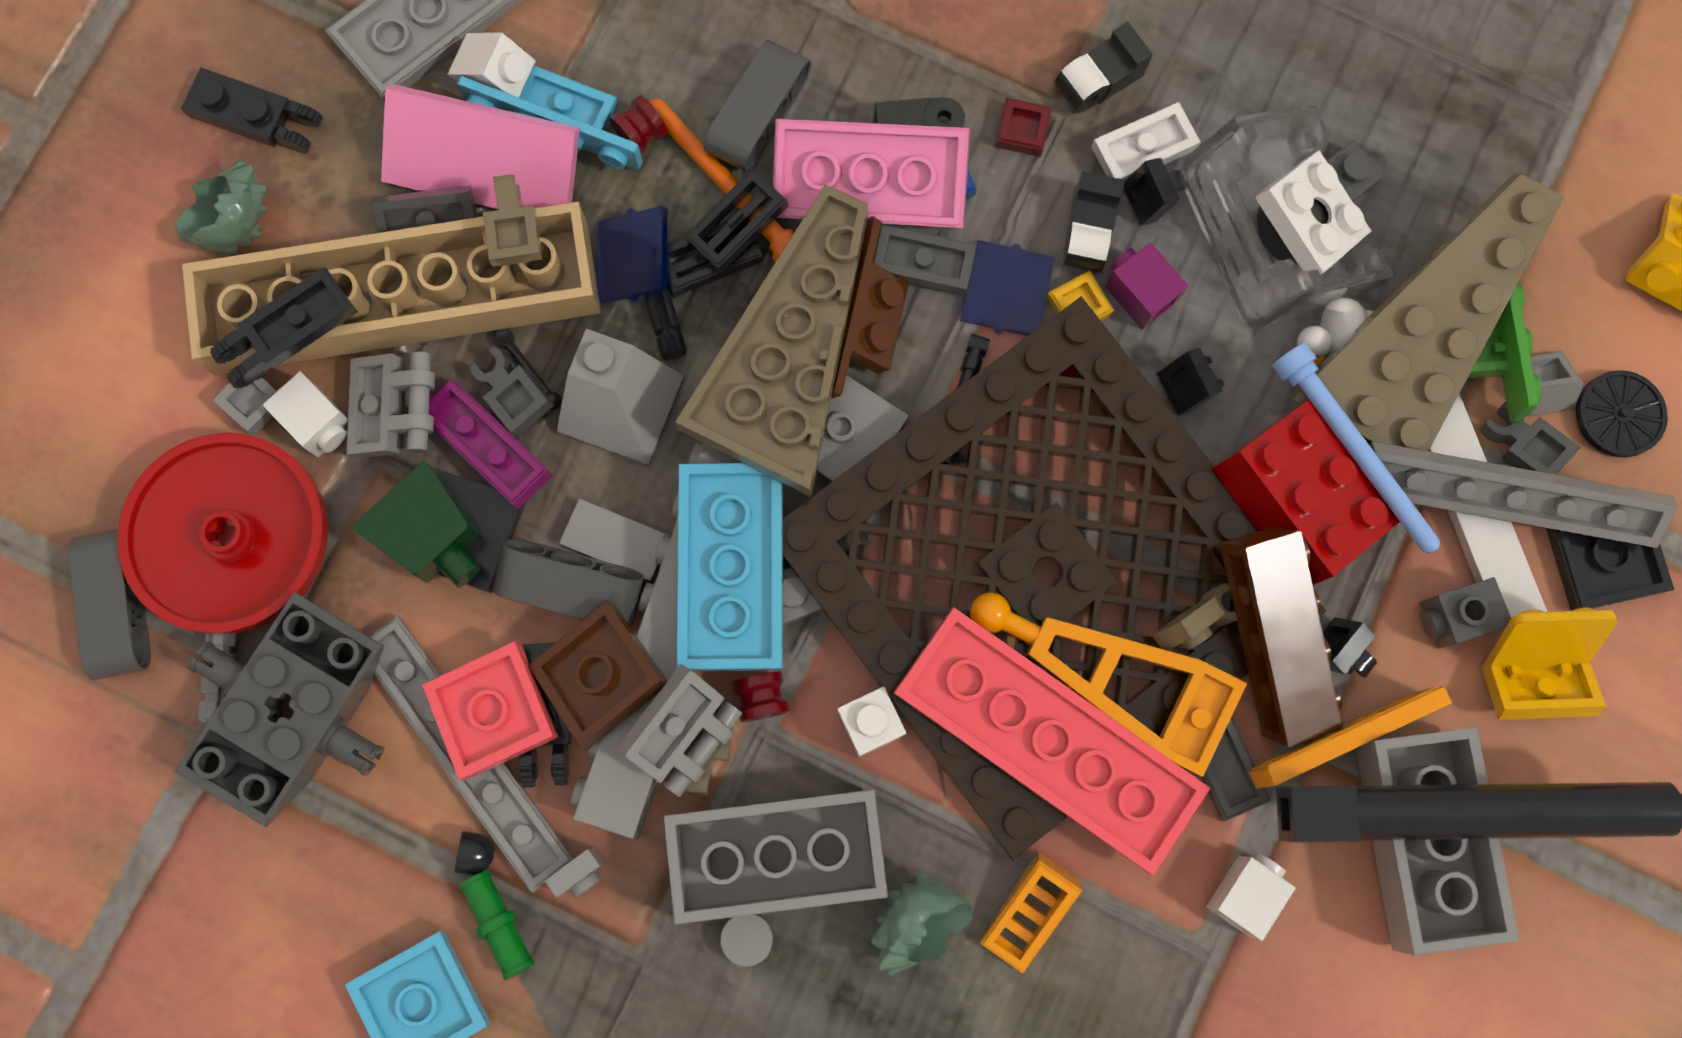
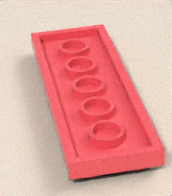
(1052, 741)

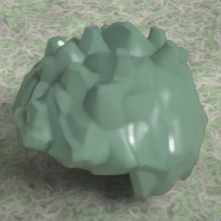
(224, 211)
(919, 923)

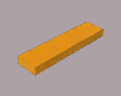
(1350, 737)

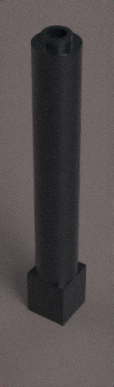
(1478, 811)

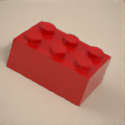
(1307, 481)

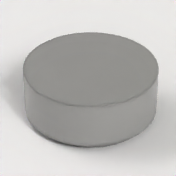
(747, 939)

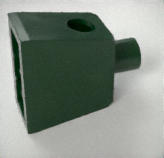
(422, 528)

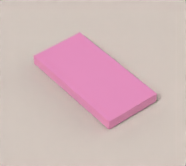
(459, 143)
(897, 169)

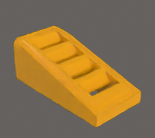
(1059, 905)

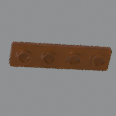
(872, 314)

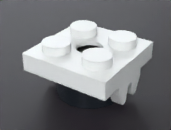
(1309, 216)

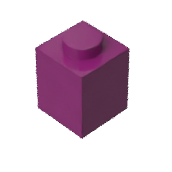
(1145, 284)

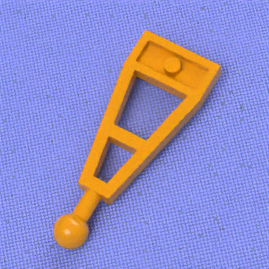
(1197, 716)

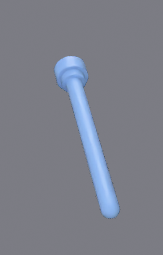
(1300, 370)

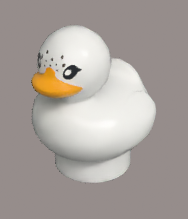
(1336, 327)

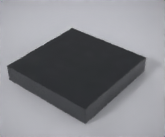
(492, 518)
(1607, 570)

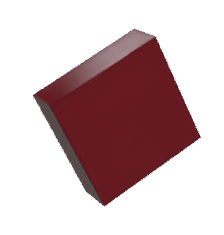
(1023, 127)

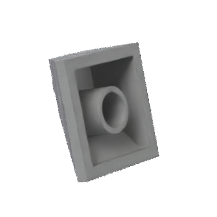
(617, 398)

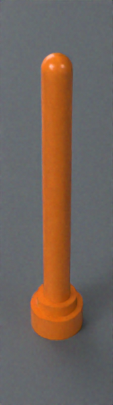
(716, 171)

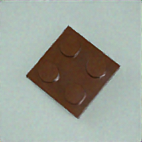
(597, 675)

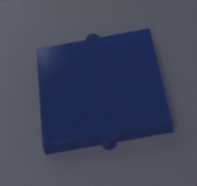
(632, 255)
(1007, 288)

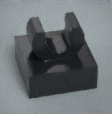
(1153, 190)
(1189, 381)
(1348, 645)

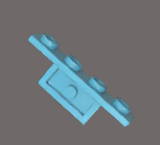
(565, 102)

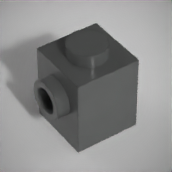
(1464, 613)

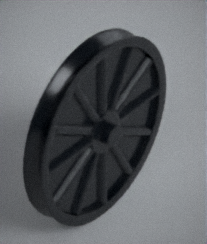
(1621, 413)

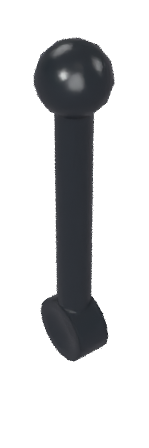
(505, 339)

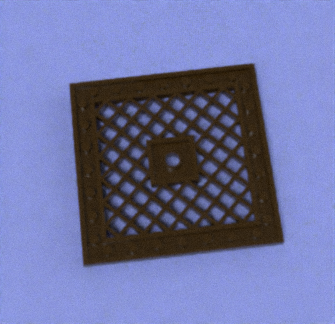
(1163, 450)

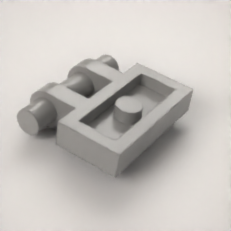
(377, 404)
(672, 724)

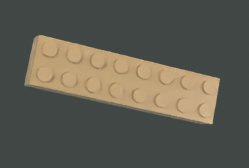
(403, 284)

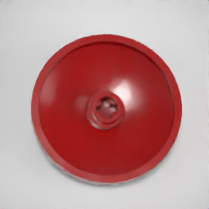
(222, 533)

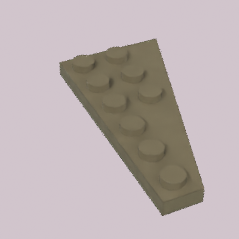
(1424, 339)
(778, 368)

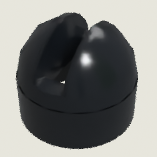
(473, 854)

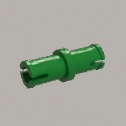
(496, 925)

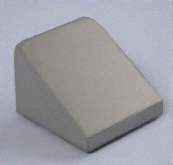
(1558, 381)

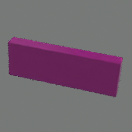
(486, 444)

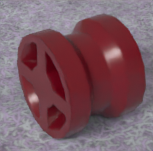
(639, 123)
(761, 696)

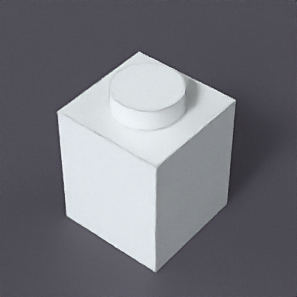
(493, 62)
(308, 415)
(871, 722)
(1252, 895)

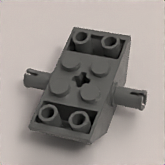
(253, 752)

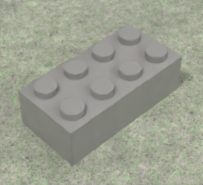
(775, 857)
(1443, 889)

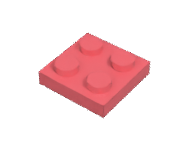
(490, 711)

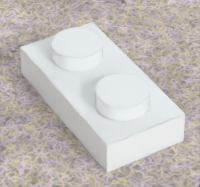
(1158, 135)

